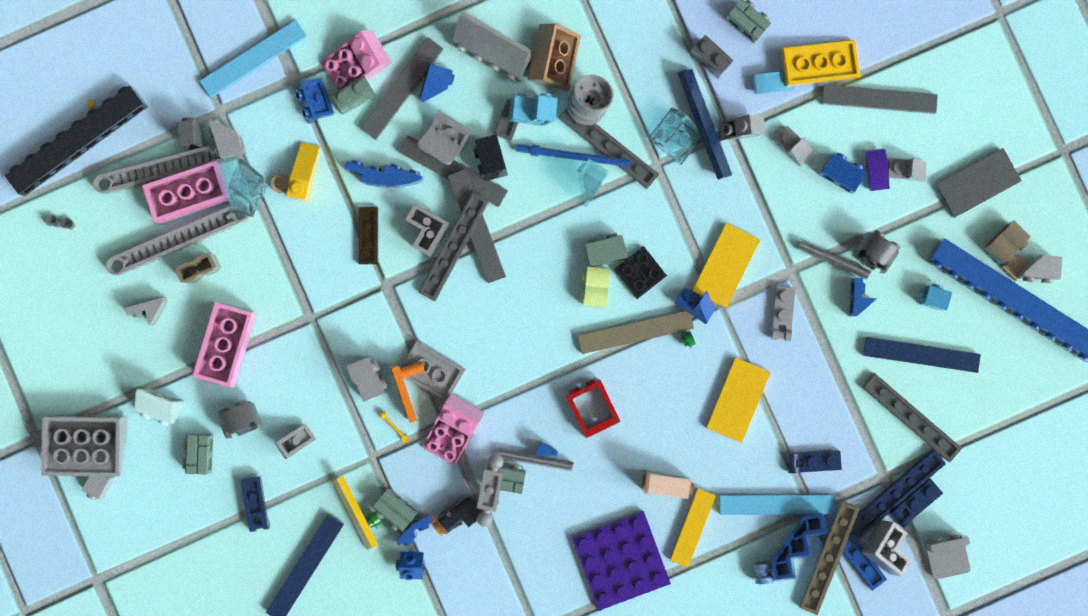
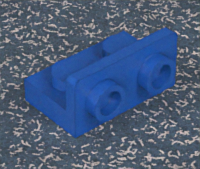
(314, 100)

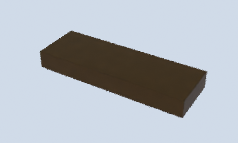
(368, 235)

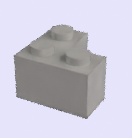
(431, 229)
(367, 378)
(884, 547)

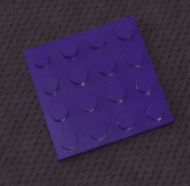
(621, 560)

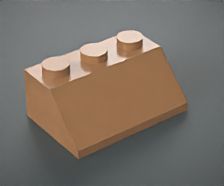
(554, 56)

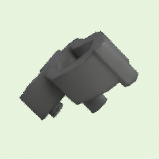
(55, 221)

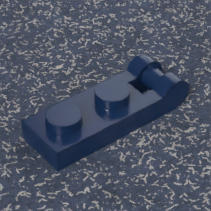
(815, 461)
(916, 502)
(255, 503)

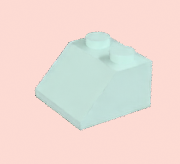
(157, 405)

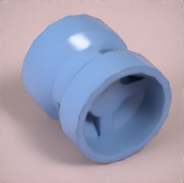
(763, 572)

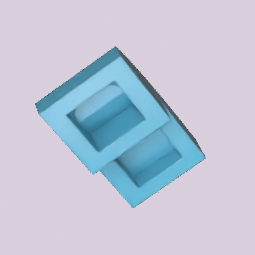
(770, 83)

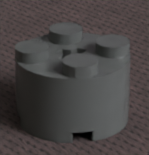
(876, 251)
(239, 419)

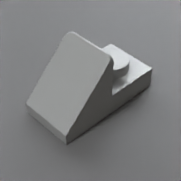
(793, 145)
(907, 169)
(152, 308)
(295, 441)

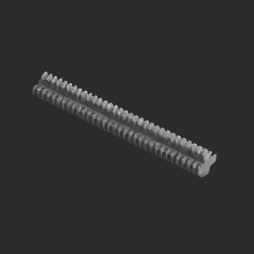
(824, 255)
(536, 460)

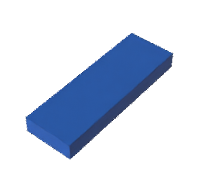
(863, 565)

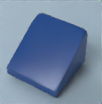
(545, 449)

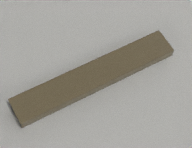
(635, 332)
(829, 557)

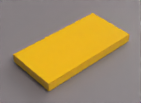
(820, 63)
(726, 265)
(738, 400)

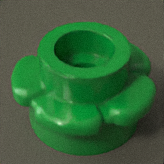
(688, 339)
(373, 520)

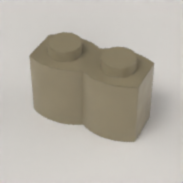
(1007, 242)
(194, 271)

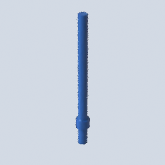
(536, 150)

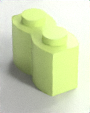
(596, 287)

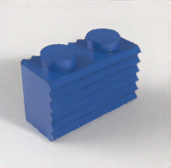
(843, 173)

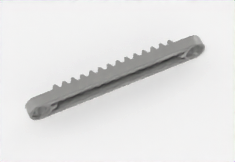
(157, 169)
(175, 241)

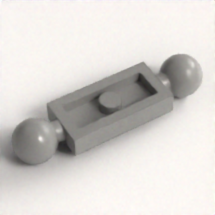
(490, 490)

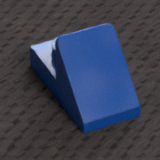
(857, 302)
(697, 306)

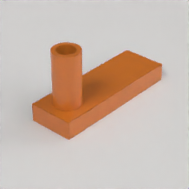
(400, 374)

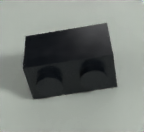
(491, 157)

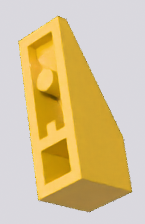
(303, 173)

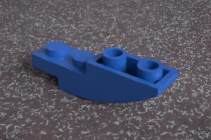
(391, 177)

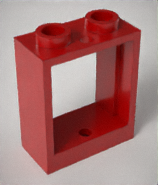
(613, 420)

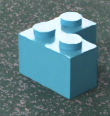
(533, 111)

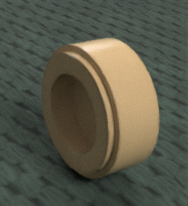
(279, 183)

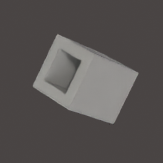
(97, 486)

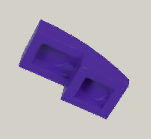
(877, 169)

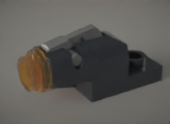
(455, 513)

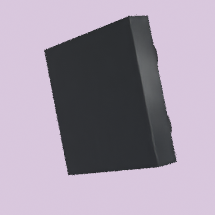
(640, 272)

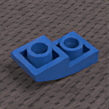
(410, 533)

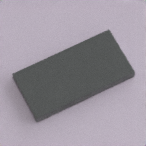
(978, 182)

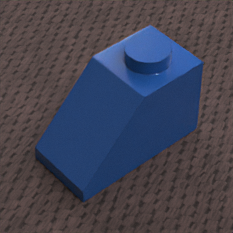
(436, 81)

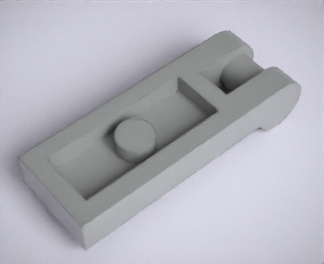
(783, 313)

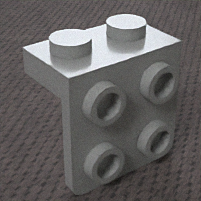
(444, 138)
(948, 555)

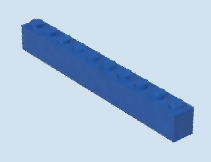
(1011, 297)

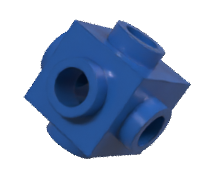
(411, 565)

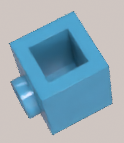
(935, 297)

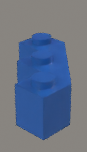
(797, 546)

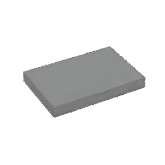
(440, 373)

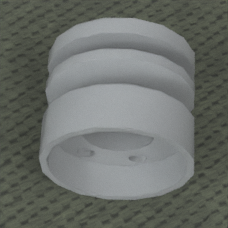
(590, 99)

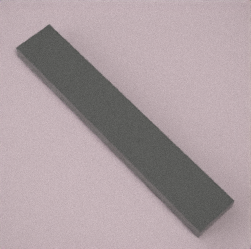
(401, 89)
(879, 99)
(612, 148)
(482, 187)
(481, 236)
(454, 246)
(911, 417)

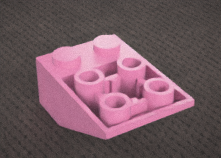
(356, 58)
(453, 429)

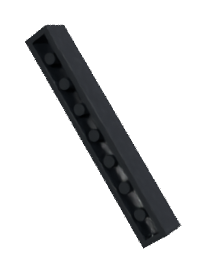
(76, 140)

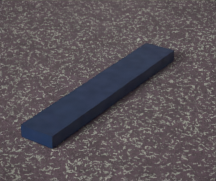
(704, 124)
(921, 354)
(897, 492)
(305, 567)

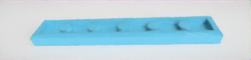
(253, 58)
(777, 504)

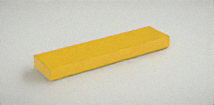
(354, 512)
(692, 527)

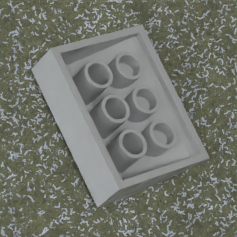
(491, 47)
(83, 445)

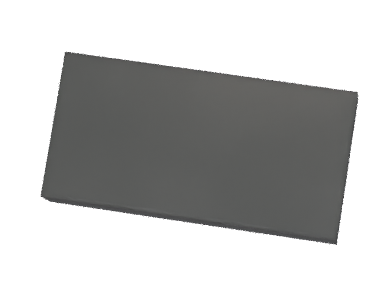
(506, 129)

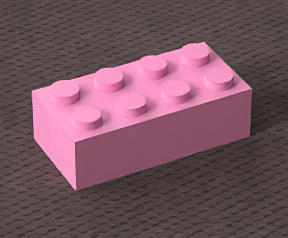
(187, 192)
(224, 344)

